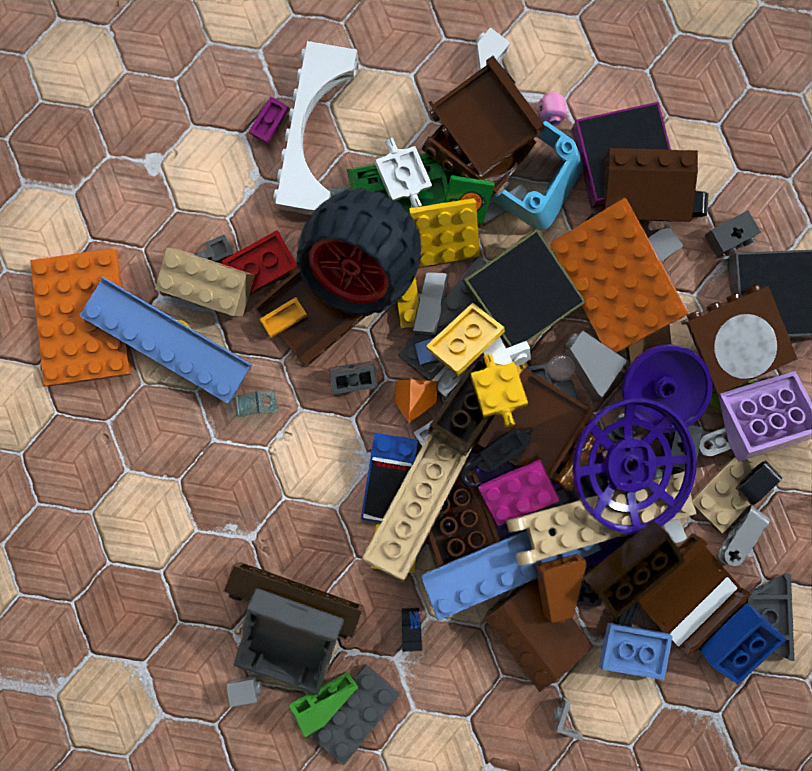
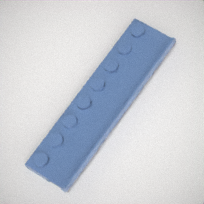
(166, 340)
(485, 574)

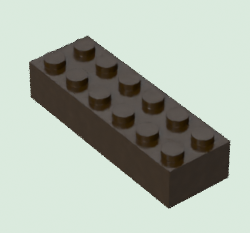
(246, 579)

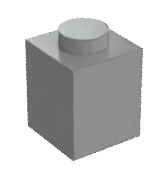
(244, 690)

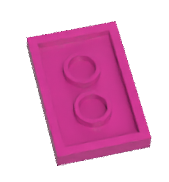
(519, 492)

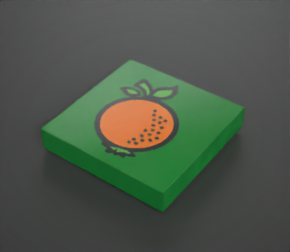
(466, 188)

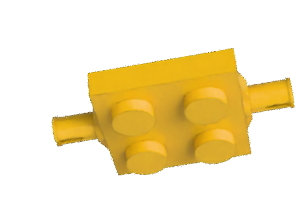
(499, 389)

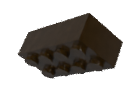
(461, 417)
(634, 568)

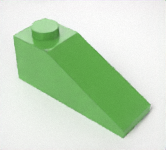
(315, 711)

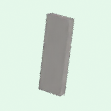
(430, 303)

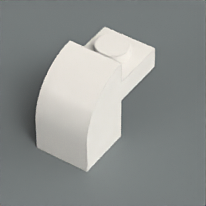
(518, 354)

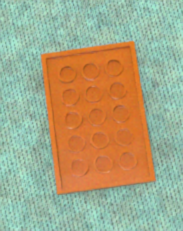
(619, 277)
(69, 344)

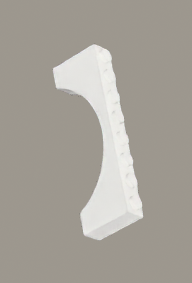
(321, 70)

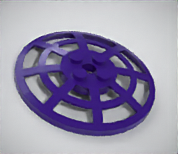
(644, 465)

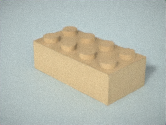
(204, 282)

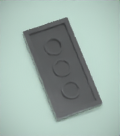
(357, 715)

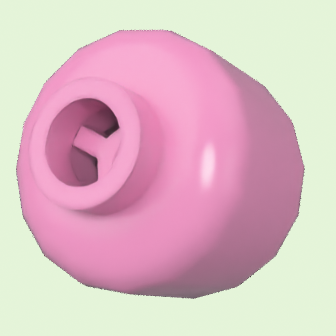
(552, 108)

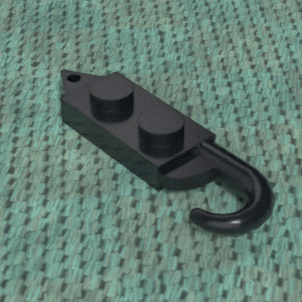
(496, 454)

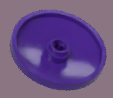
(672, 378)

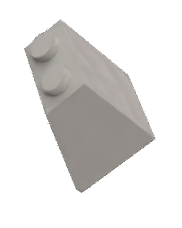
(594, 363)

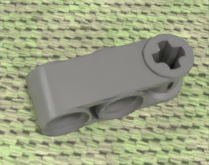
(743, 536)

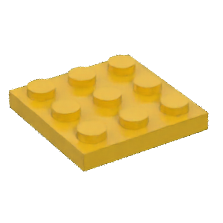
(447, 231)

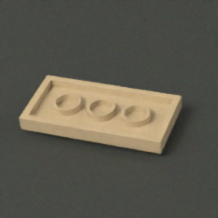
(719, 499)

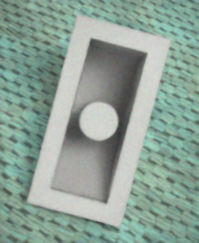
(490, 44)

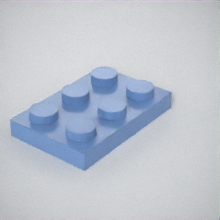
(635, 651)

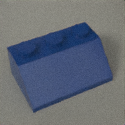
(742, 644)

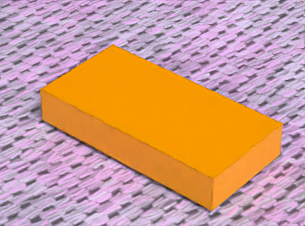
(283, 317)

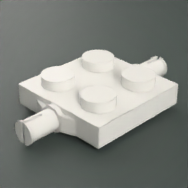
(403, 173)

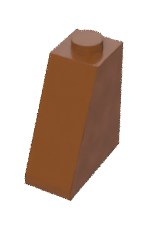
(560, 586)

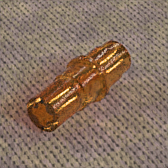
(565, 476)

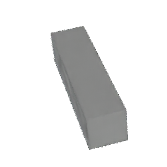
(495, 210)

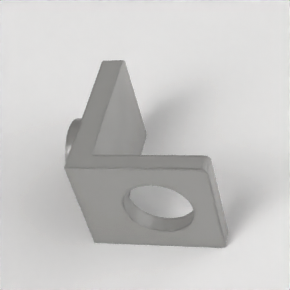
(559, 716)

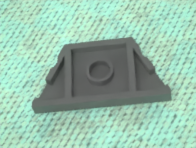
(774, 603)

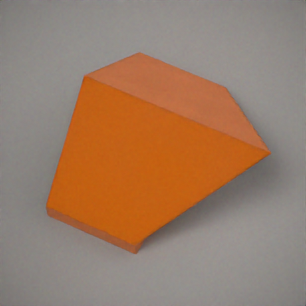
(415, 397)

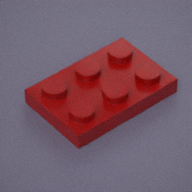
(266, 259)

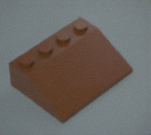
(653, 181)
(462, 524)
(536, 644)

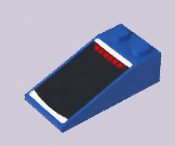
(388, 468)

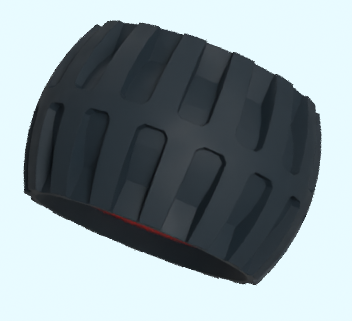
(359, 252)

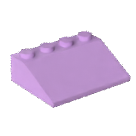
(766, 415)

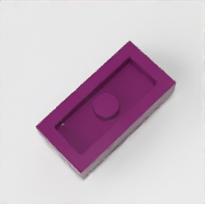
(269, 120)

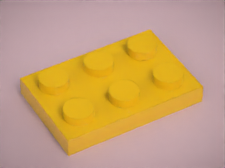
(465, 339)

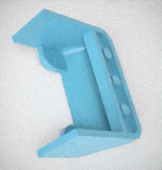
(539, 209)

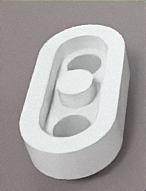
(716, 442)

